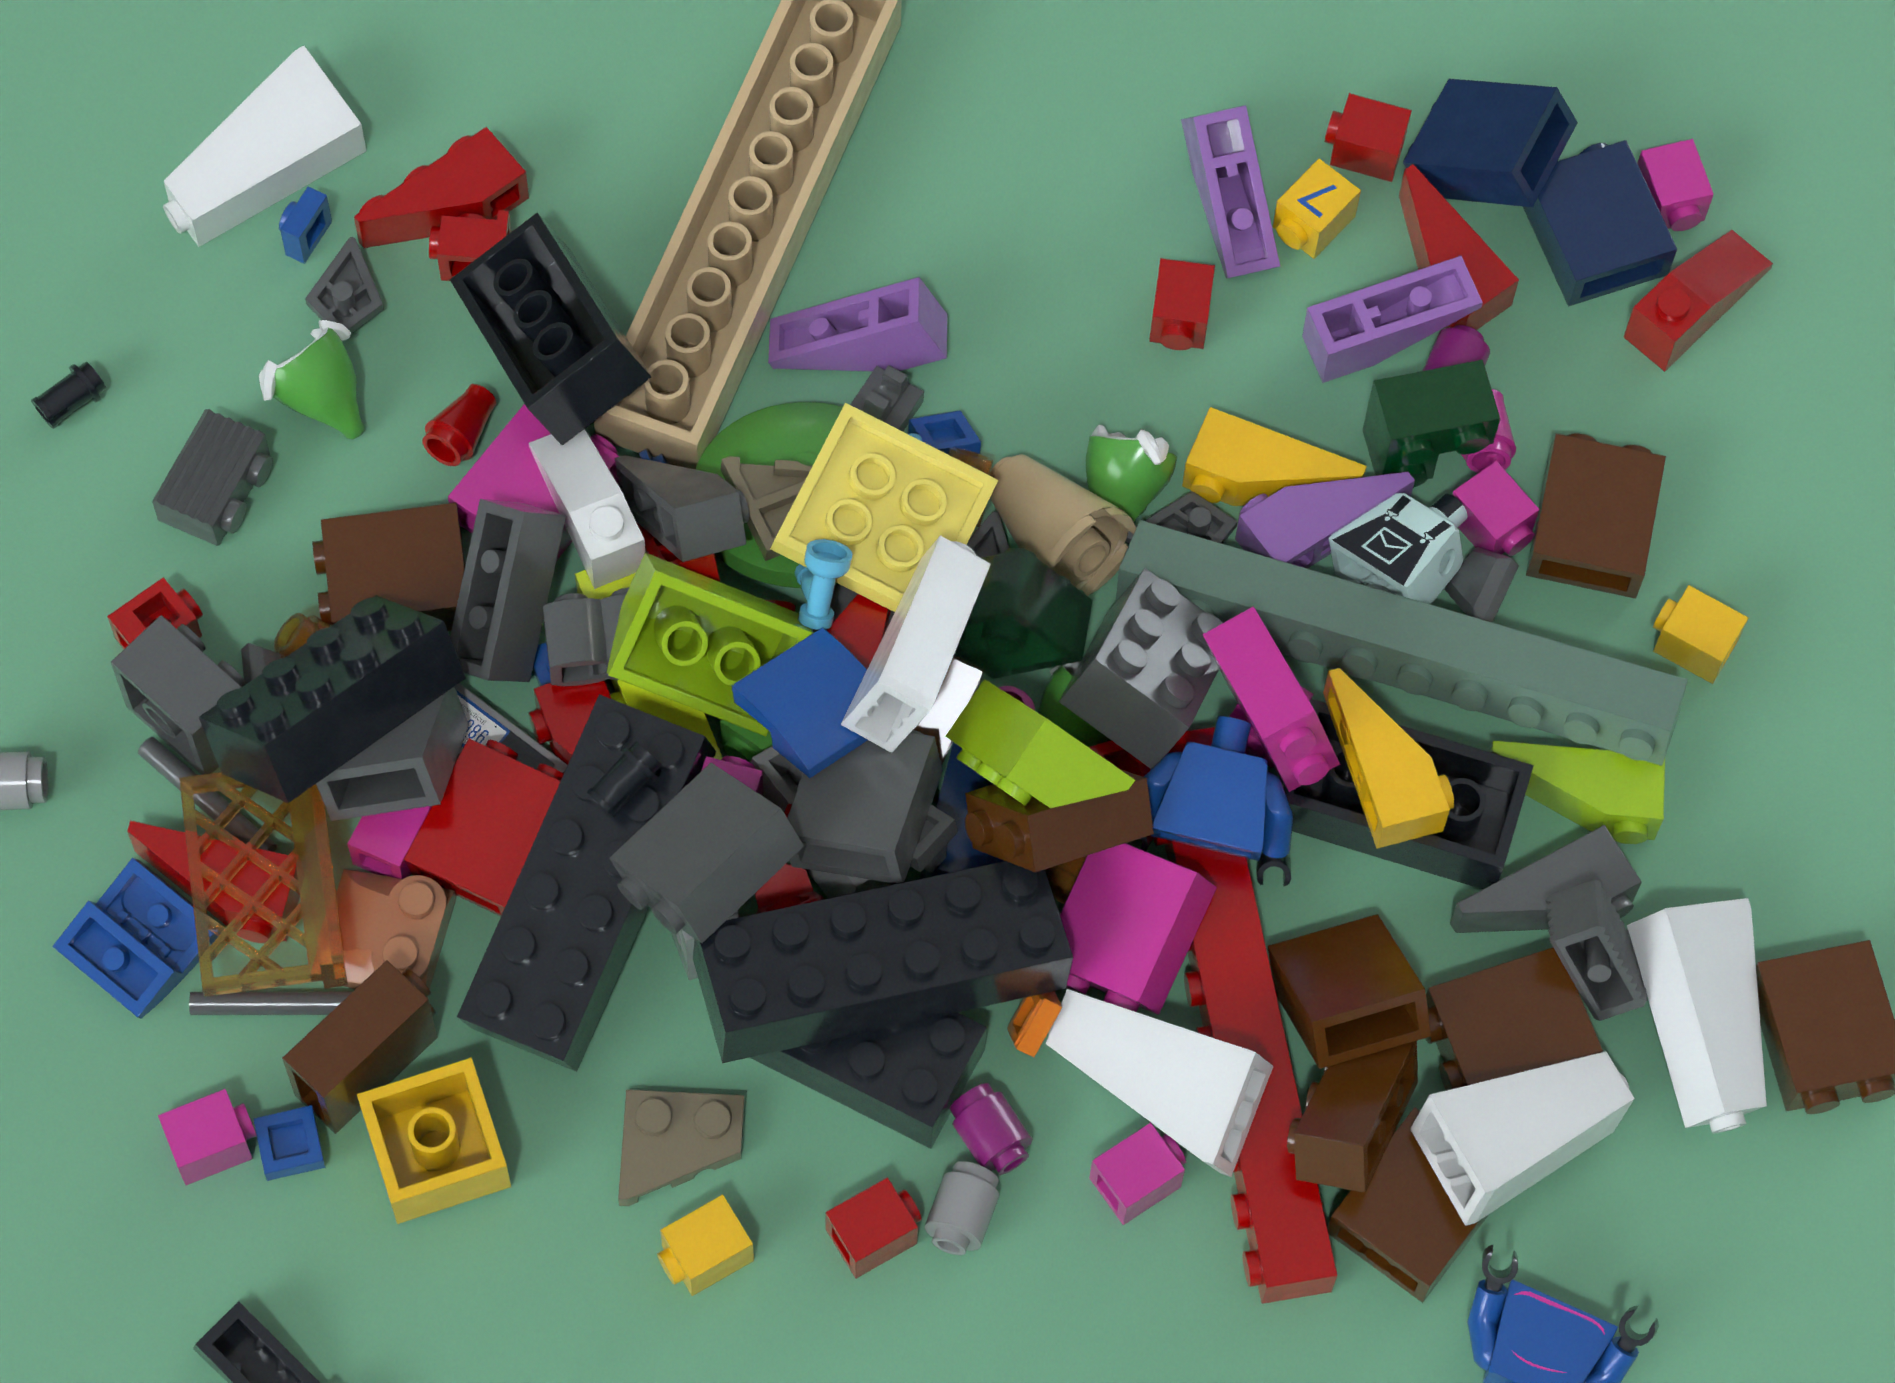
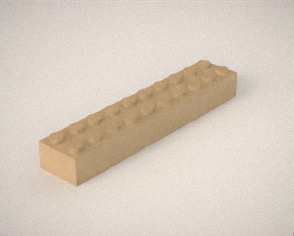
(748, 221)

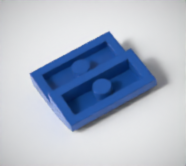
(804, 701)
(134, 939)

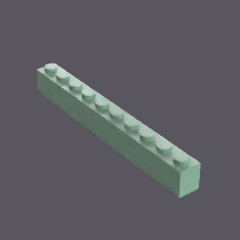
(1420, 645)

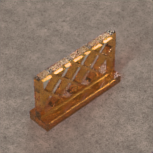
(314, 885)

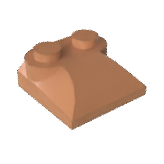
(392, 922)

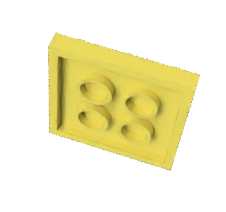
(884, 502)

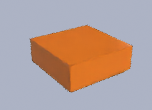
(1033, 1021)

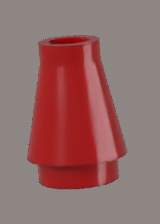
(457, 428)

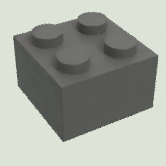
(171, 685)

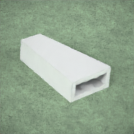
(265, 150)
(917, 645)
(1705, 1007)
(1173, 1077)
(1518, 1129)

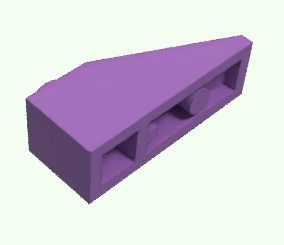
(1231, 189)
(1387, 317)
(879, 328)
(1301, 518)

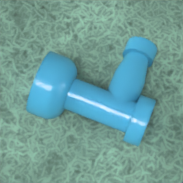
(824, 564)

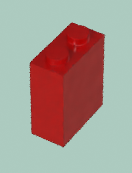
(484, 824)

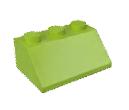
(697, 638)
(1029, 752)

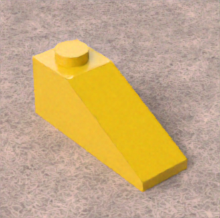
(1242, 460)
(1389, 769)

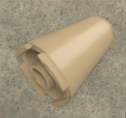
(1061, 522)

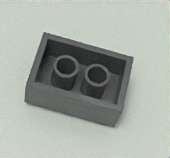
(1145, 669)

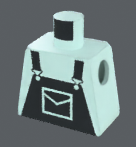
(1402, 547)

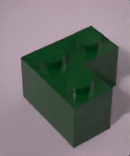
(1428, 415)

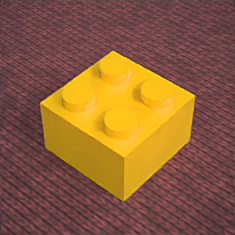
(434, 1140)

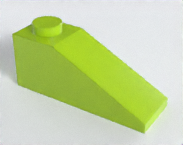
(1594, 787)

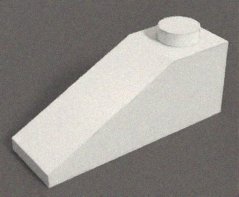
(593, 507)

